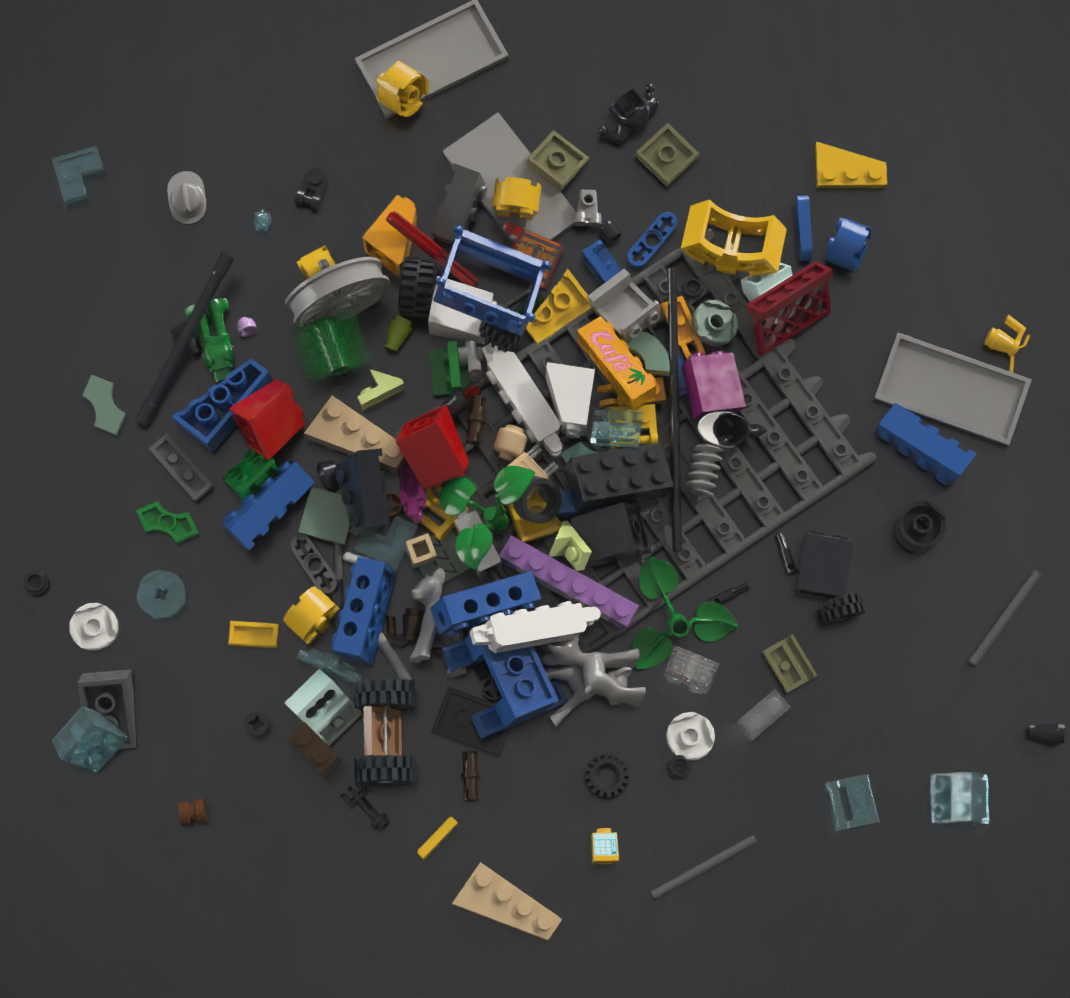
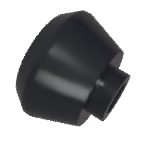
(327, 474)

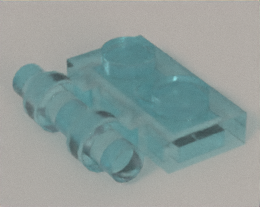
(616, 433)

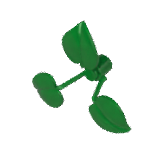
(456, 495)
(711, 624)

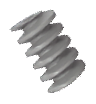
(702, 470)

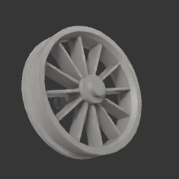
(345, 285)

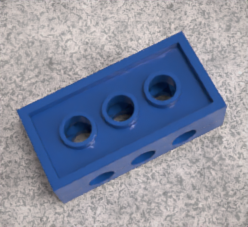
(476, 605)
(364, 610)

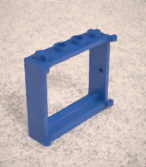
(501, 258)

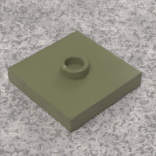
(667, 154)
(557, 160)

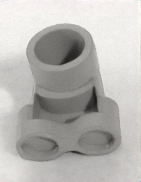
(587, 212)
(471, 356)

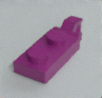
(412, 495)

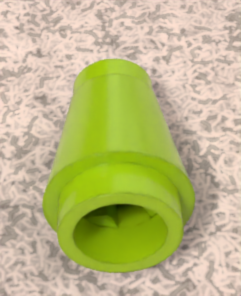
(397, 332)

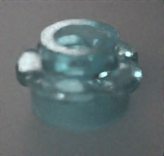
(262, 220)

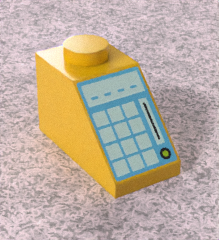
(604, 847)

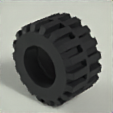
(417, 287)

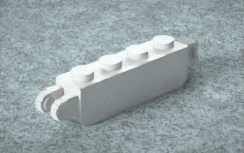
(524, 398)
(534, 627)

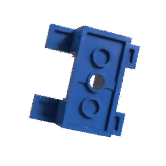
(519, 678)

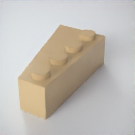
(347, 432)
(501, 901)

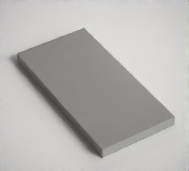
(441, 50)
(499, 153)
(953, 389)

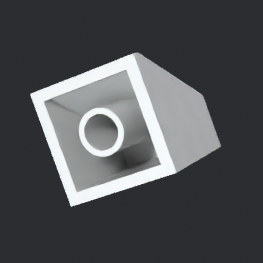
(454, 324)
(571, 395)

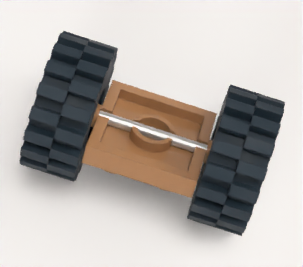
(382, 742)

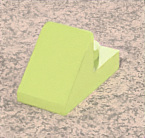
(386, 387)
(571, 546)

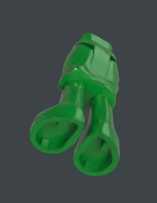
(217, 349)

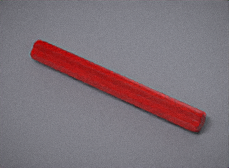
(430, 247)

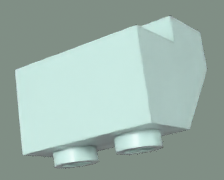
(757, 285)
(338, 706)

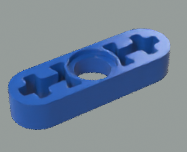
(803, 225)
(636, 248)

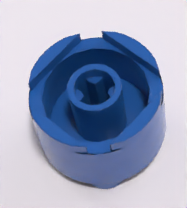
(849, 244)

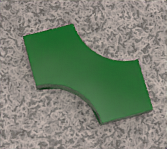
(178, 526)

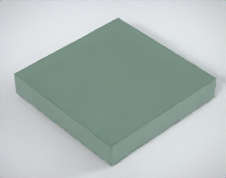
(325, 517)

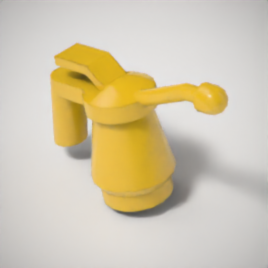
(1002, 342)

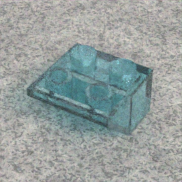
(88, 740)
(959, 798)

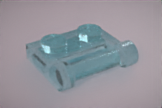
(860, 802)

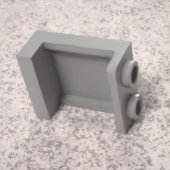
(624, 306)

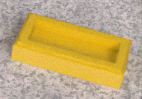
(253, 634)
(430, 845)

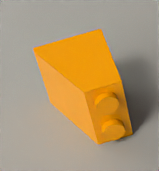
(385, 241)

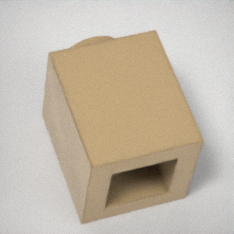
(420, 550)

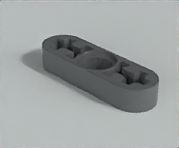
(319, 582)

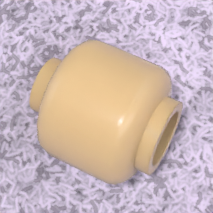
(510, 442)

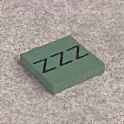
(446, 559)

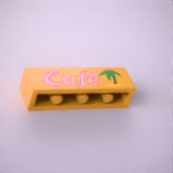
(616, 362)

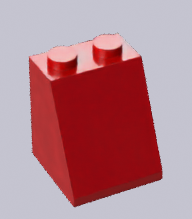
(268, 418)
(433, 448)

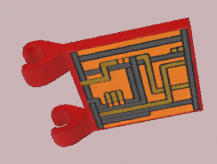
(536, 247)

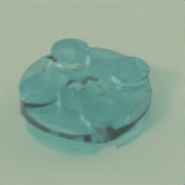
(174, 598)

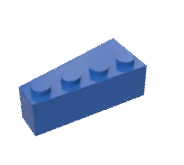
(209, 416)
(924, 444)
(267, 503)

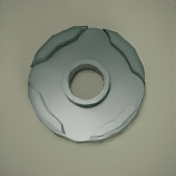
(706, 331)

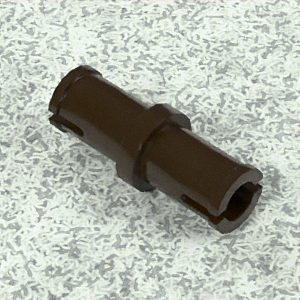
(476, 420)
(470, 775)

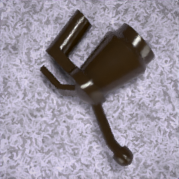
(411, 628)

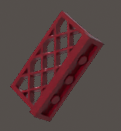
(786, 295)

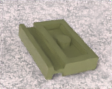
(789, 664)

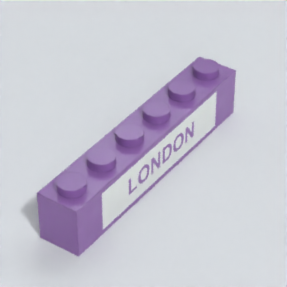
(568, 582)

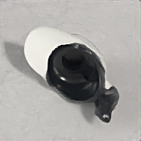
(727, 429)

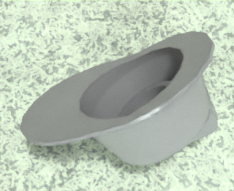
(186, 197)

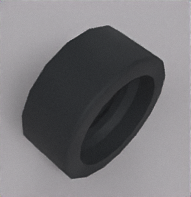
(552, 506)

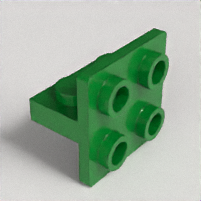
(446, 371)
(249, 473)

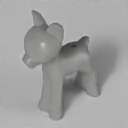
(428, 593)
(594, 667)
(574, 676)

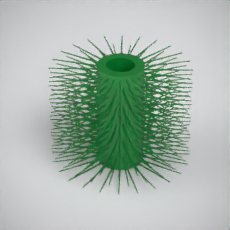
(329, 345)

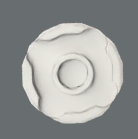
(93, 627)
(690, 736)

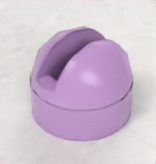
(246, 327)

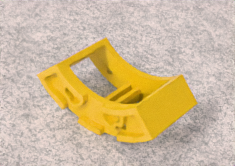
(728, 259)

